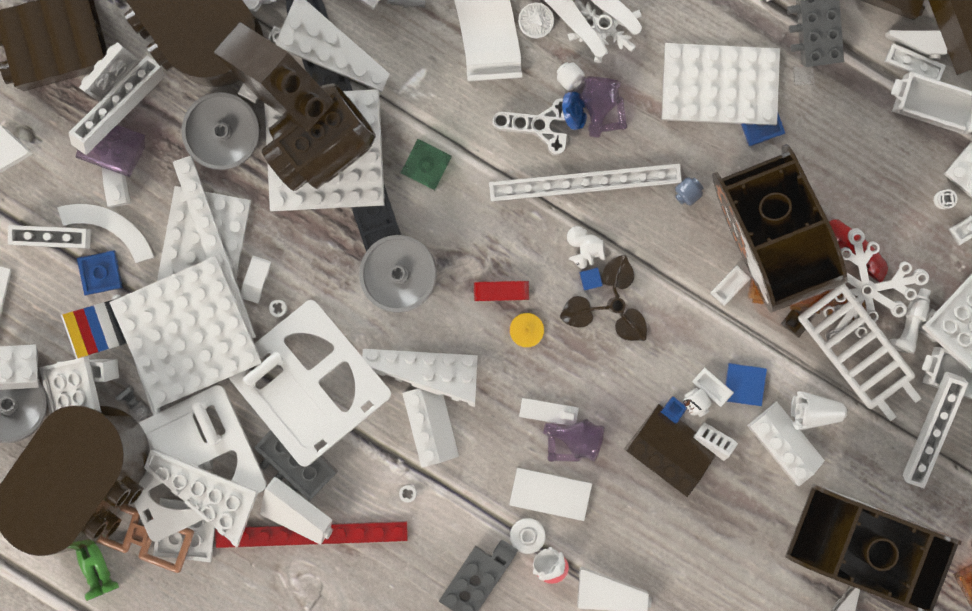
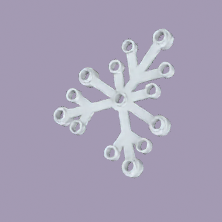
(898, 282)

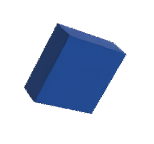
(590, 279)
(674, 409)

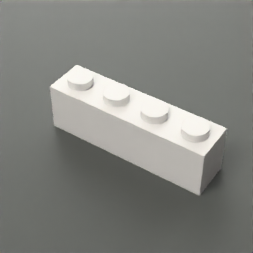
(49, 237)

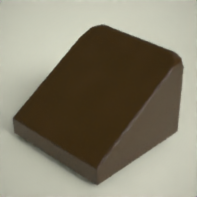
(793, 324)

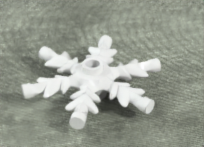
(610, 30)

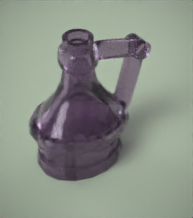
(600, 97)
(582, 439)

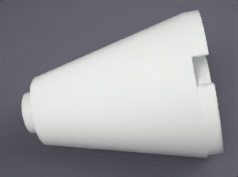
(815, 411)

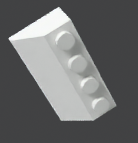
(430, 426)
(786, 444)

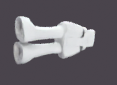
(916, 314)

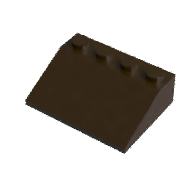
(670, 451)

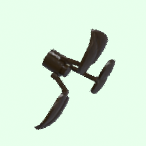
(631, 324)

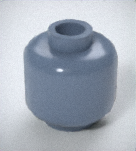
(689, 191)

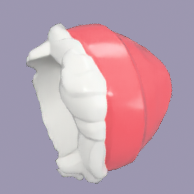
(550, 566)

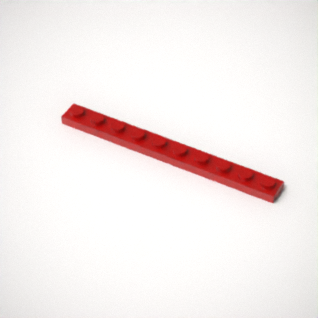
(341, 533)

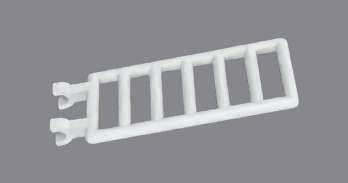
(875, 332)

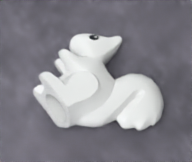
(589, 245)

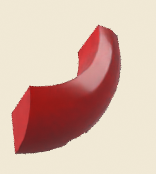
(876, 266)

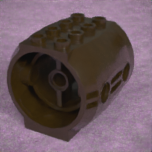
(325, 149)

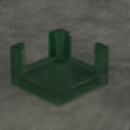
(426, 164)

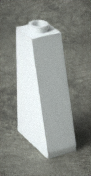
(11, 150)
(294, 512)
(606, 593)

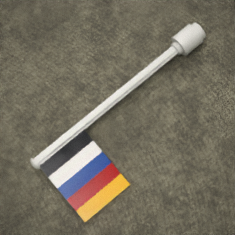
(97, 330)

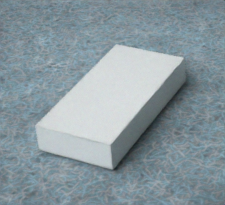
(730, 285)
(713, 387)

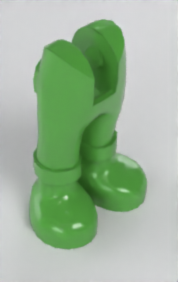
(87, 567)

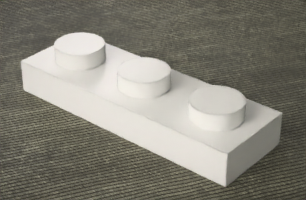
(913, 62)

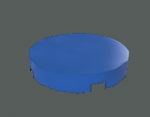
(573, 110)

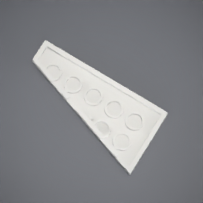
(212, 497)

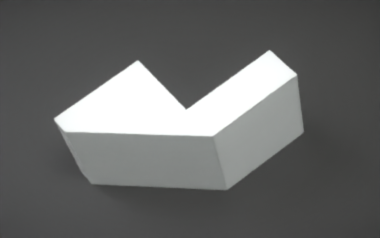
(255, 279)

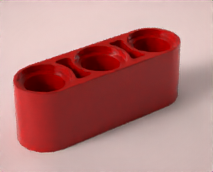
(501, 291)

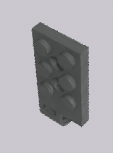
(485, 566)

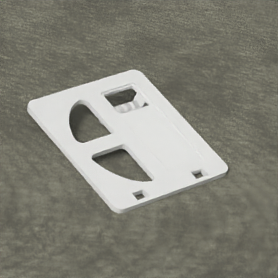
(294, 401)
(186, 444)

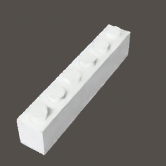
(116, 105)
(935, 429)

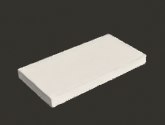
(550, 494)

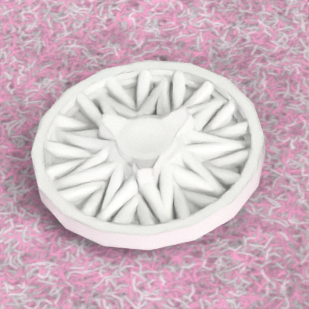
(536, 20)
(527, 535)

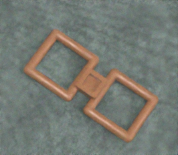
(138, 535)

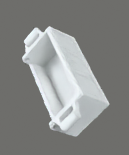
(933, 102)
(939, 363)

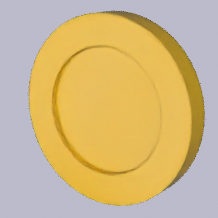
(526, 330)

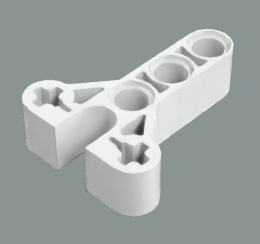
(545, 134)

